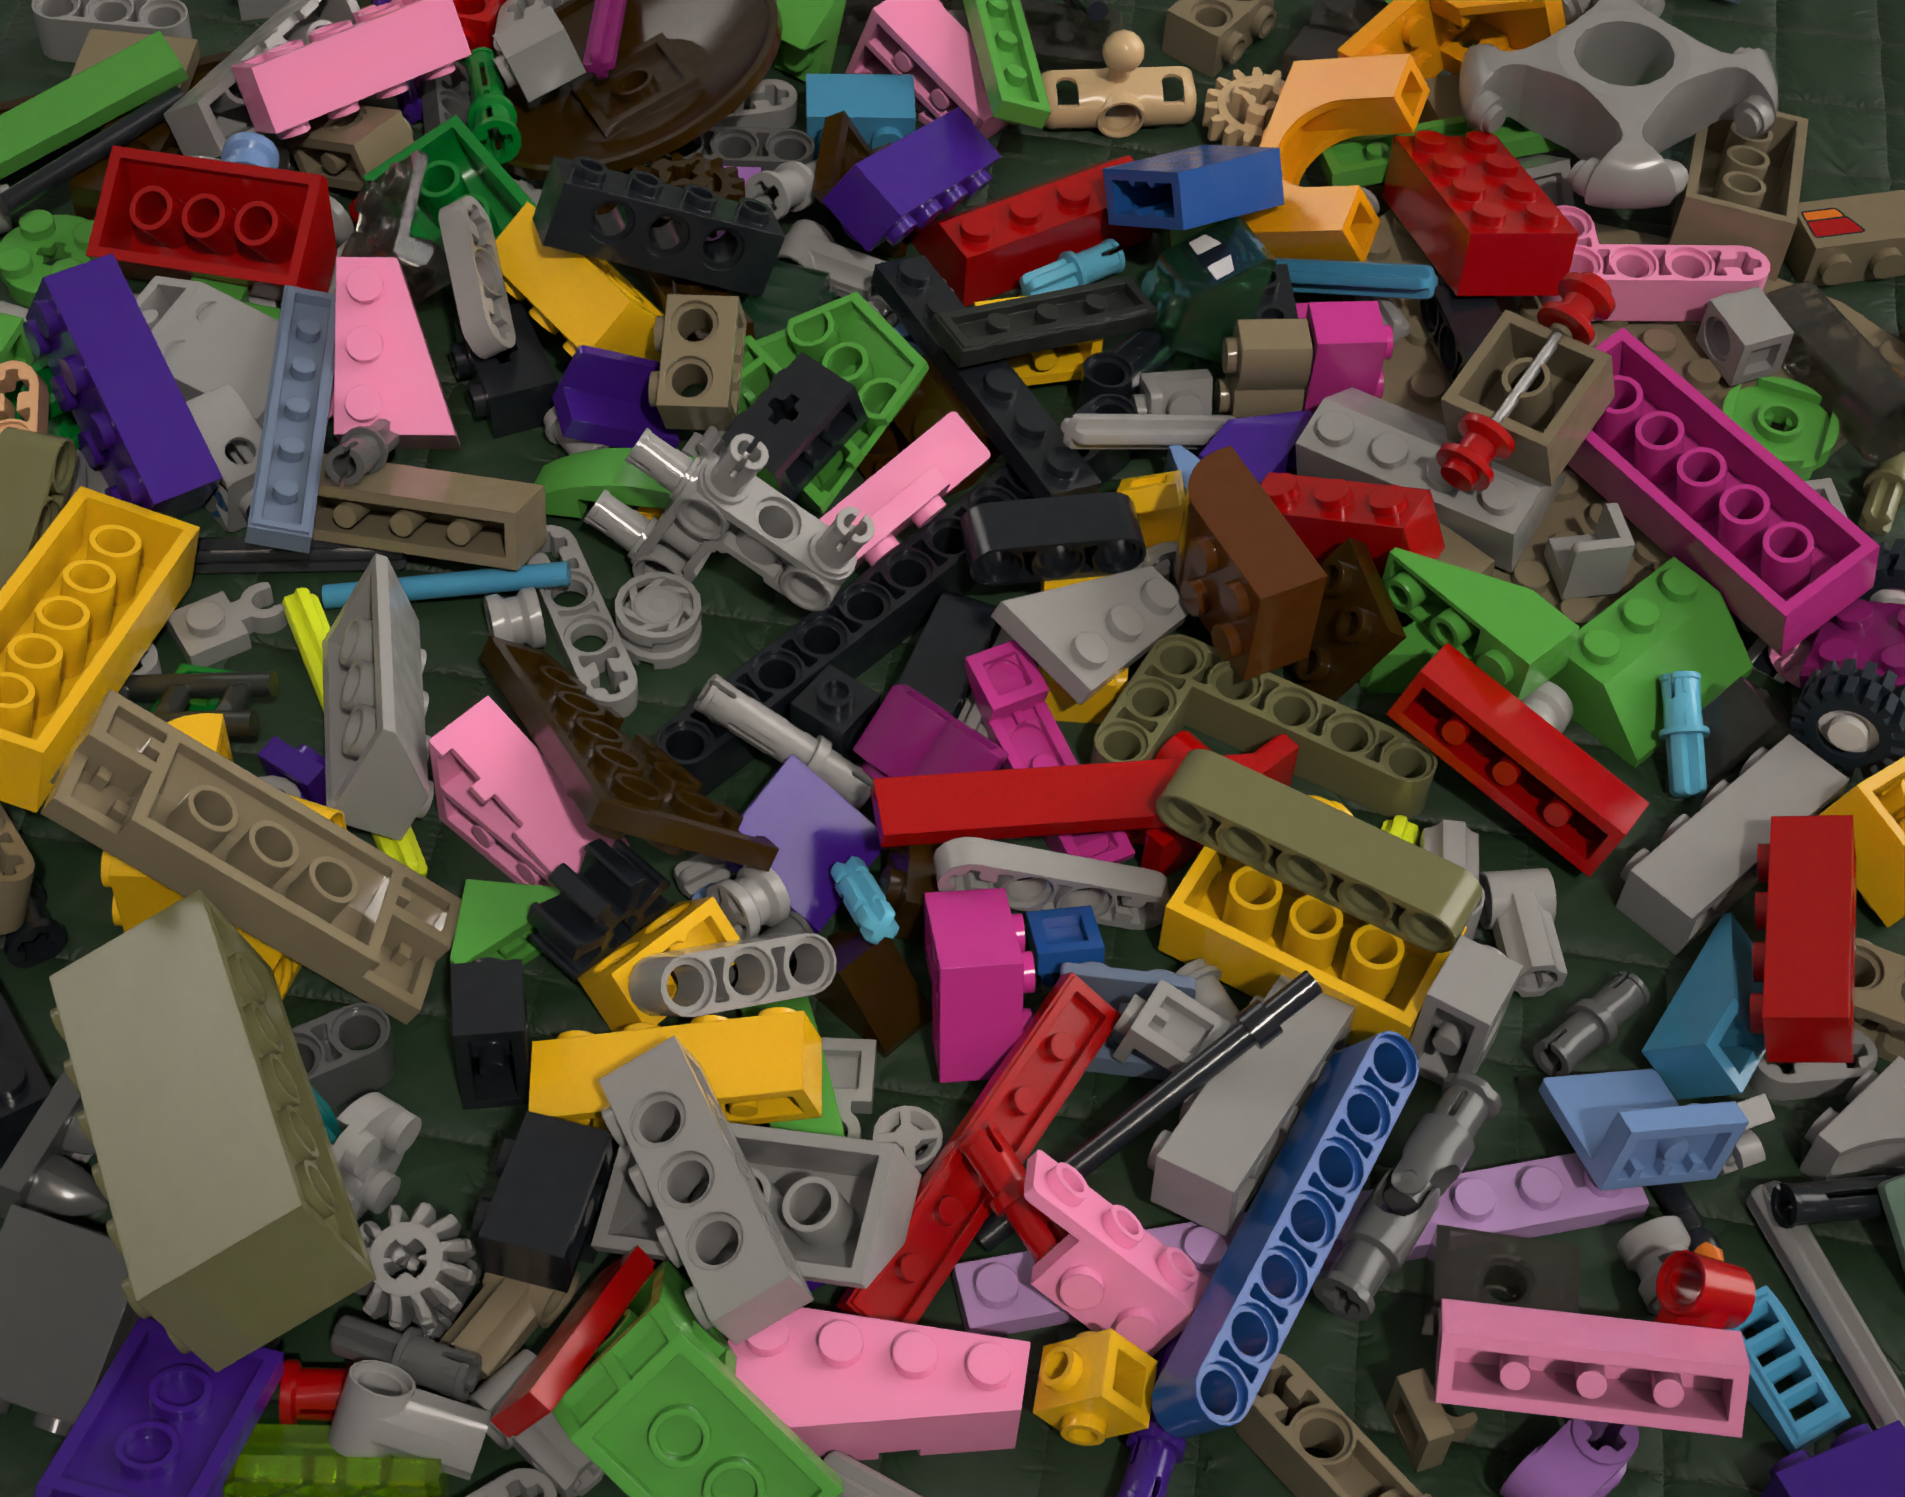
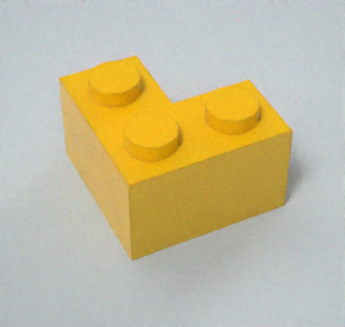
(1879, 839)

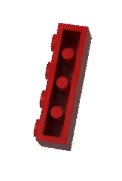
(1518, 759)
(1808, 940)

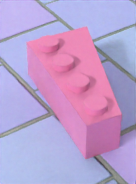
(350, 63)

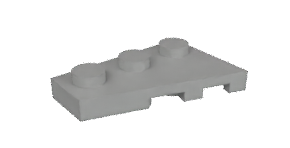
(1093, 627)

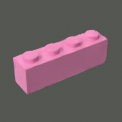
(1592, 1367)

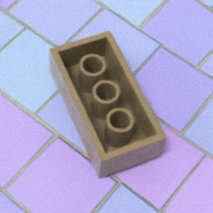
(1742, 188)

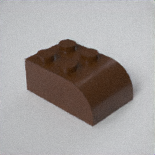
(1245, 569)

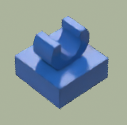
(1063, 937)

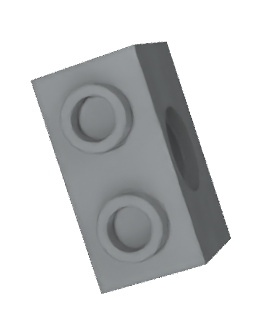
(1463, 1010)

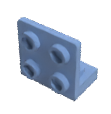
(1637, 1133)

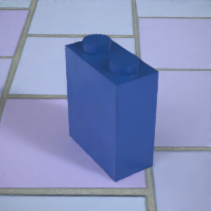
(1193, 186)

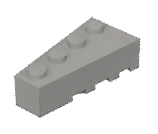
(215, 104)

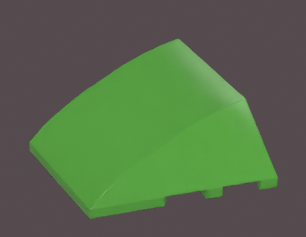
(856, 346)

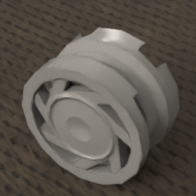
(660, 620)

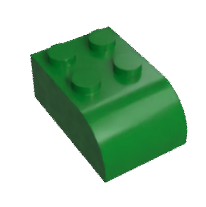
(455, 169)

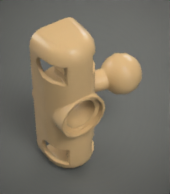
(1121, 95)

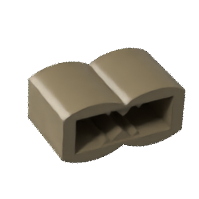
(1264, 367)

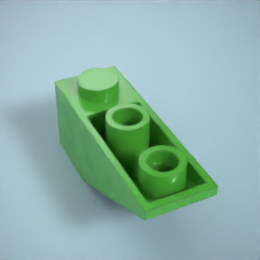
(1488, 620)

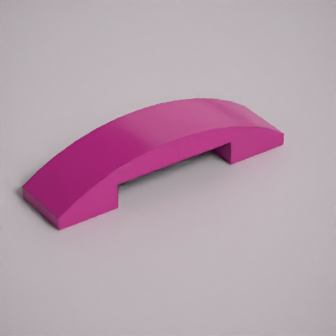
(1017, 719)

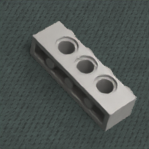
(762, 1276)

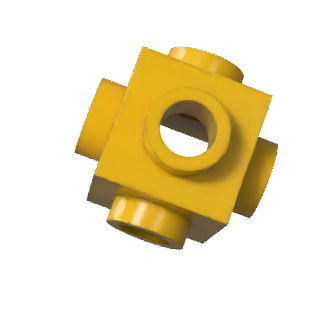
(1095, 1387)

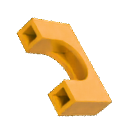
(1315, 110)

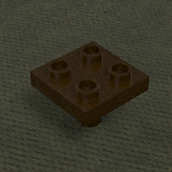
(1352, 626)

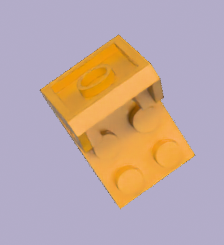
(1443, 30)

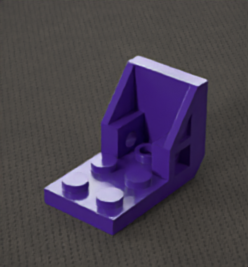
(162, 1422)

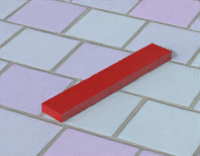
(1024, 801)
(1023, 1103)

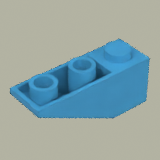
(1705, 1033)

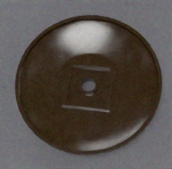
(672, 81)

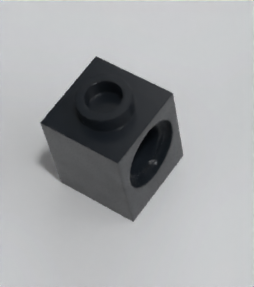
(835, 709)

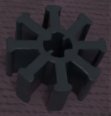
(597, 906)

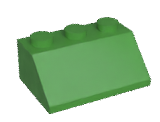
(1654, 629)

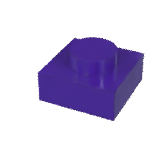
(298, 765)

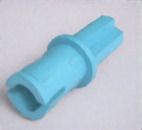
(1074, 269)
(1684, 733)

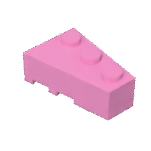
(385, 358)
(506, 798)

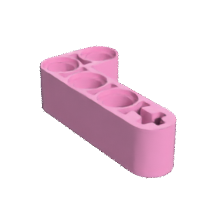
(1663, 279)

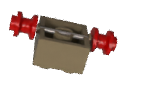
(1530, 390)

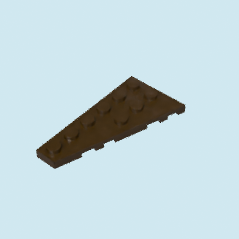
(613, 779)

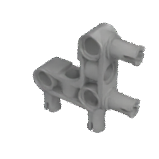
(730, 510)

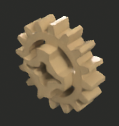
(1241, 107)

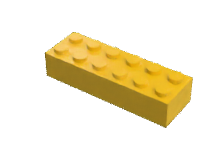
(79, 625)

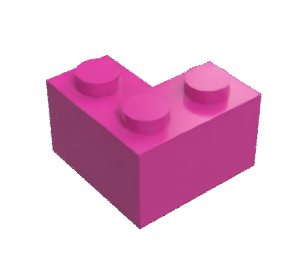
(1347, 348)
(976, 980)

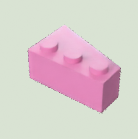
(934, 48)

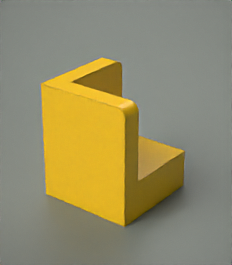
(1158, 504)

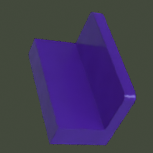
(607, 399)

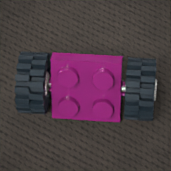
(1856, 677)

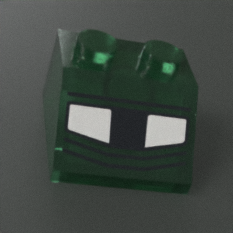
(1208, 286)

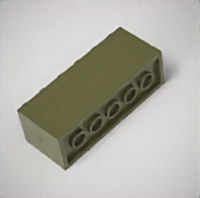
(206, 1135)

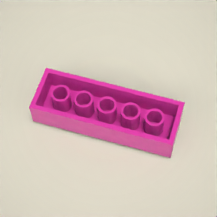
(1722, 501)

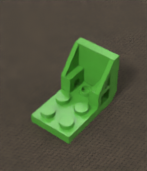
(673, 1417)

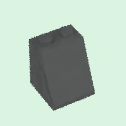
(57, 1315)

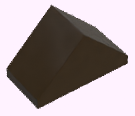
(874, 991)

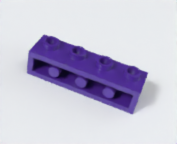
(913, 181)

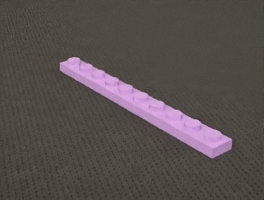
(1508, 1200)

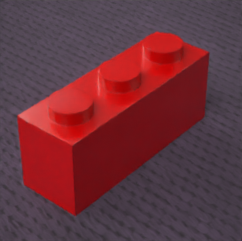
(1381, 515)

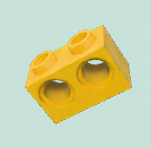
(680, 927)

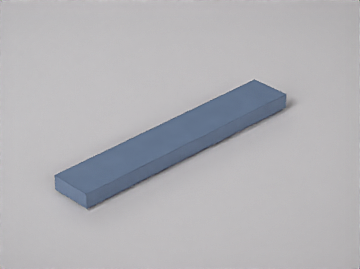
(294, 423)

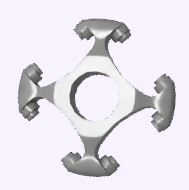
(1618, 95)

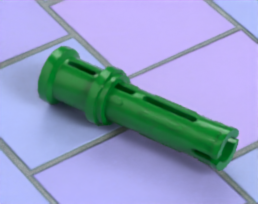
(488, 92)

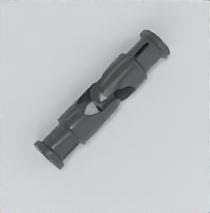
(1431, 1161)

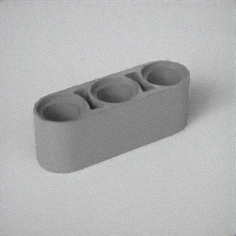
(66, 23)
(705, 974)

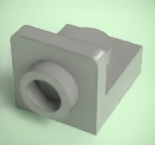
(1175, 392)
(1167, 1027)

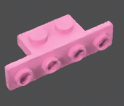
(913, 484)
(1108, 1264)

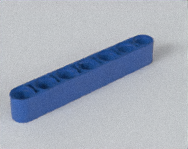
(1285, 1238)

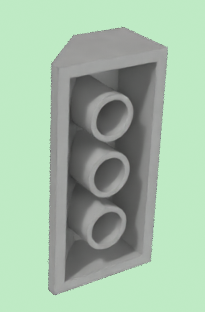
(1382, 443)
(376, 708)
(833, 1197)

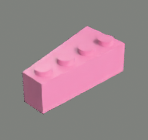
(886, 1384)

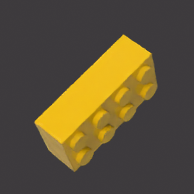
(1269, 929)

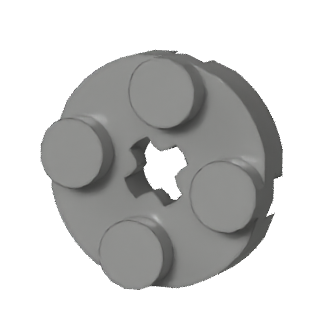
(373, 1149)

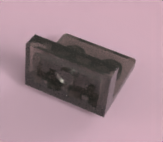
(385, 223)

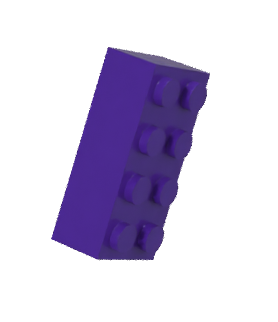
(120, 390)

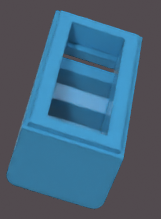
(1794, 1358)

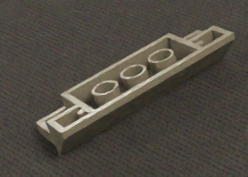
(254, 854)

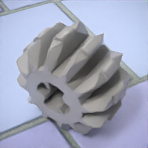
(425, 1241)

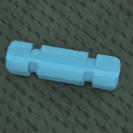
(864, 900)

